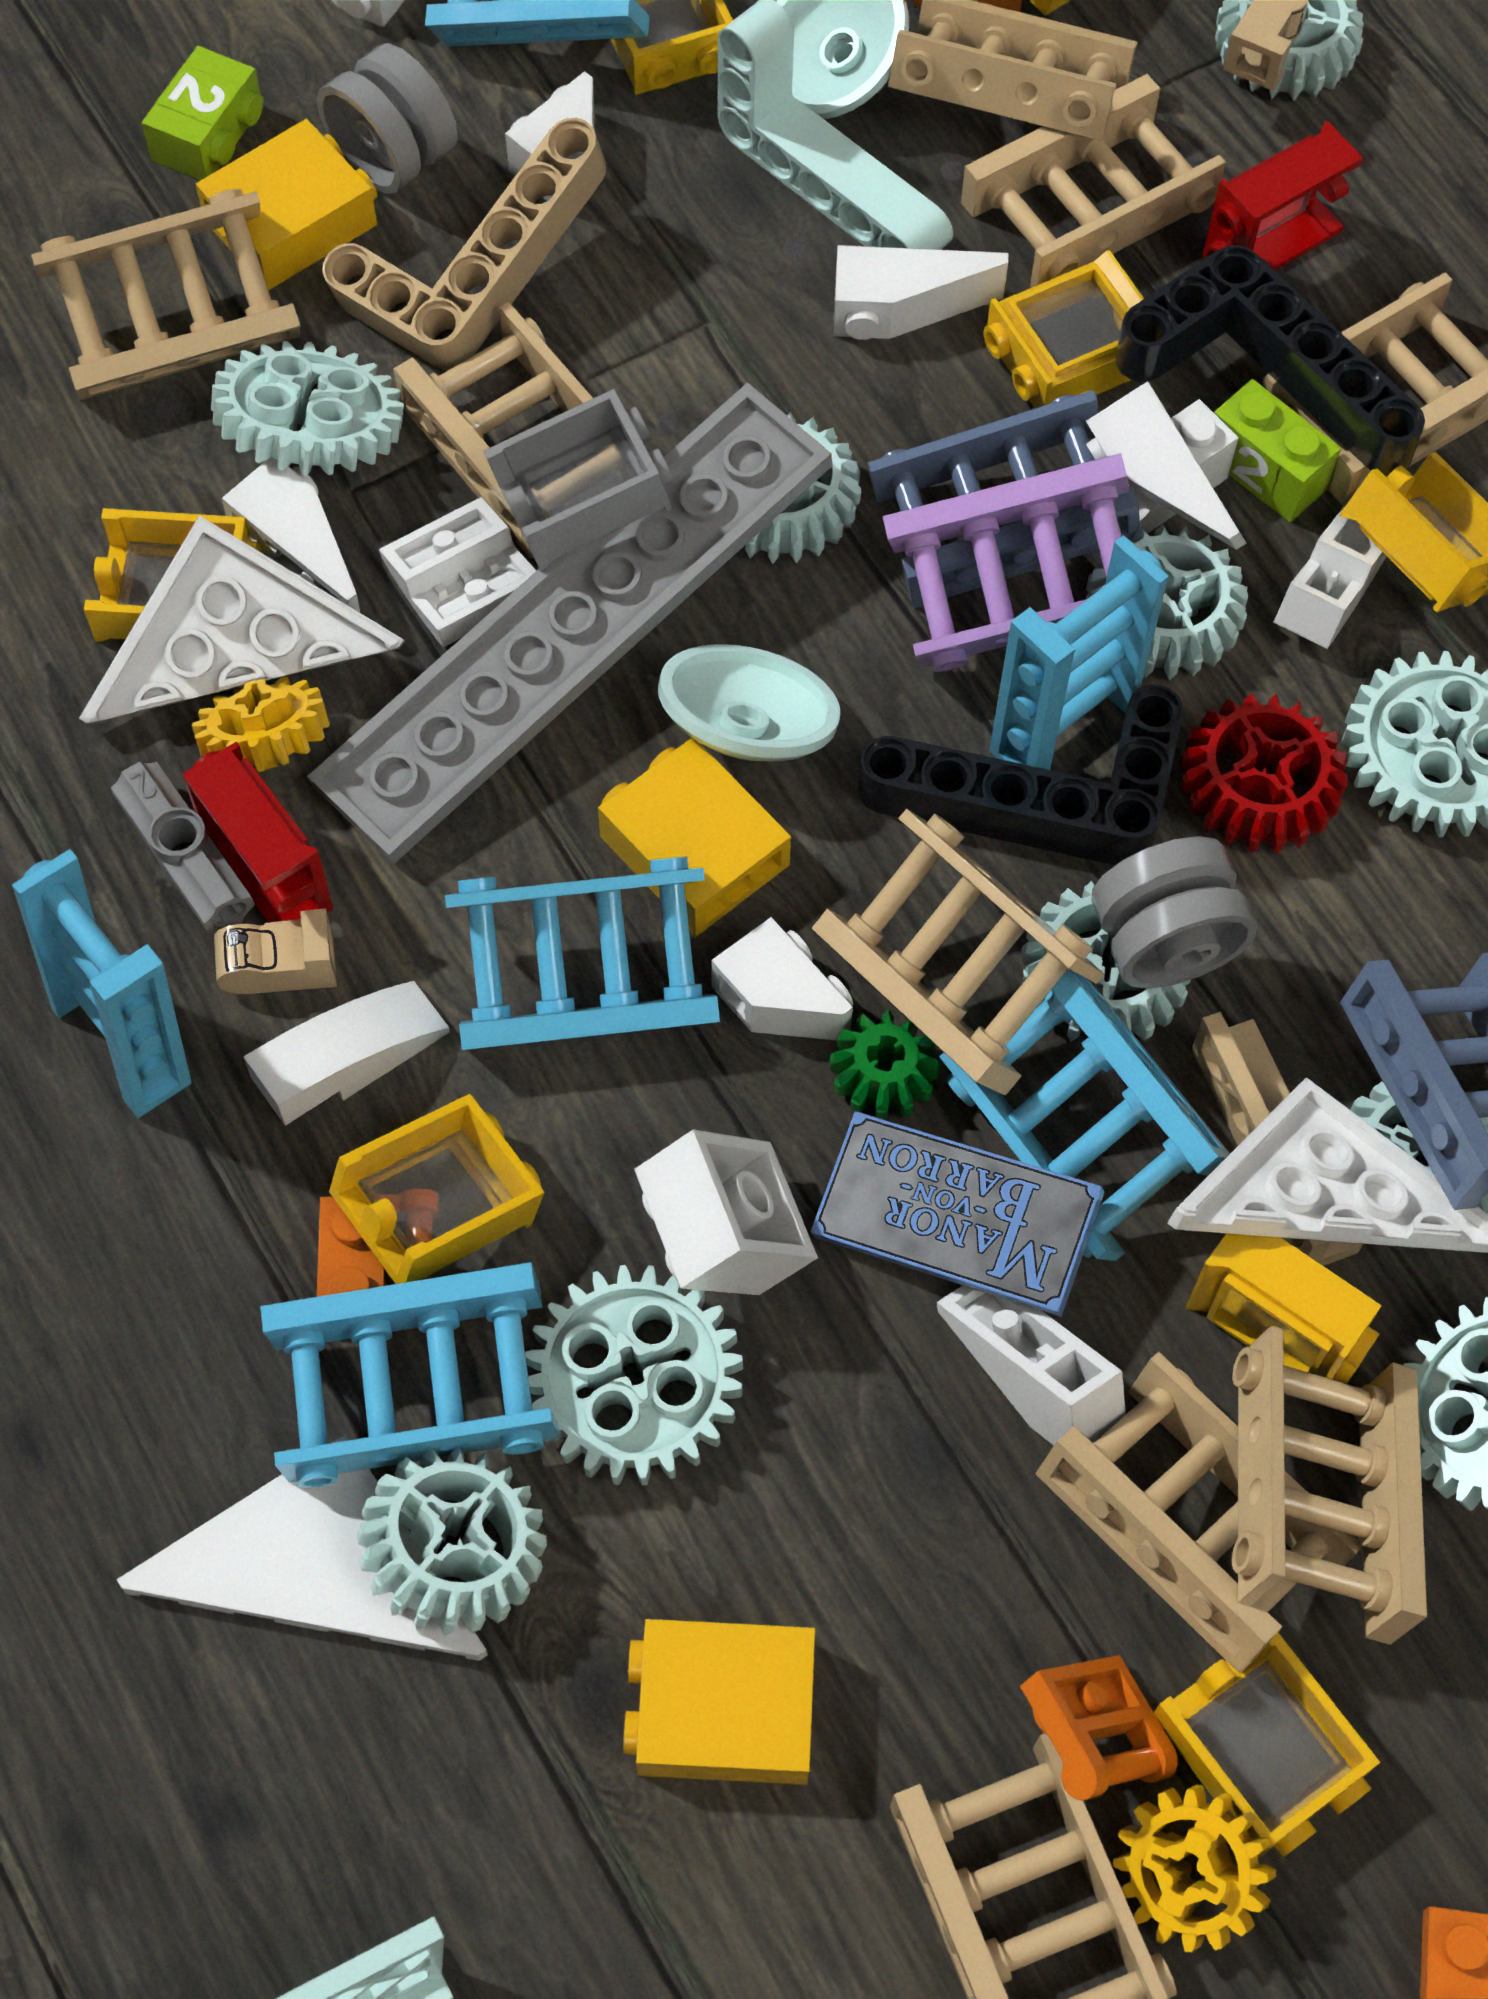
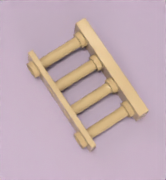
(1013, 65)
(1049, 152)
(154, 351)
(1448, 409)
(461, 434)
(899, 974)
(1385, 1464)
(1150, 1541)
(958, 1894)

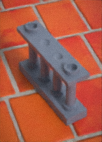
(1012, 440)
(1419, 1070)

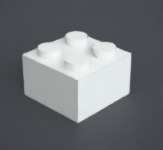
(724, 1213)

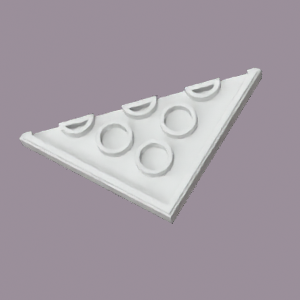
(228, 621)
(1328, 1178)
(293, 1561)

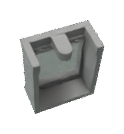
(580, 476)

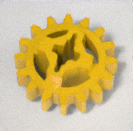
(264, 721)
(1180, 1894)

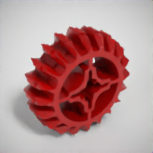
(1257, 793)

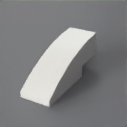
(1330, 582)
(344, 1049)

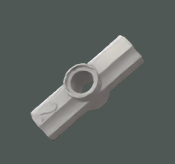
(197, 871)

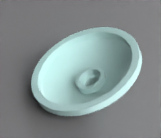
(830, 33)
(748, 702)

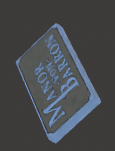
(958, 1213)

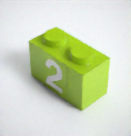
(203, 114)
(1277, 451)

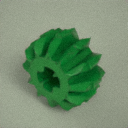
(872, 1043)

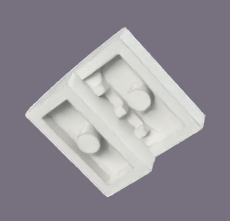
(457, 569)

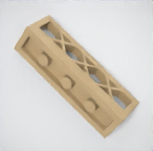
(1247, 1091)

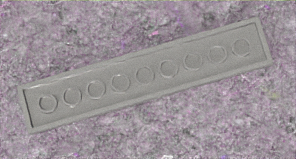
(567, 628)

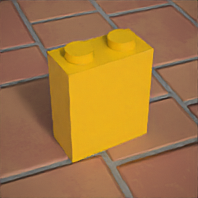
(305, 196)
(697, 811)
(722, 1701)

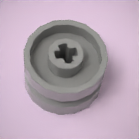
(388, 117)
(1173, 912)

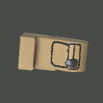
(1263, 40)
(276, 955)

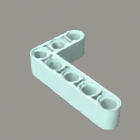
(805, 149)

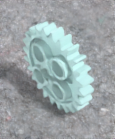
(269, 395)
(1439, 744)
(655, 1429)
(1460, 1460)

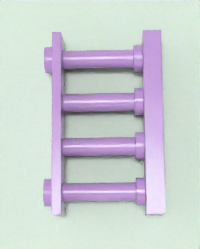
(978, 520)

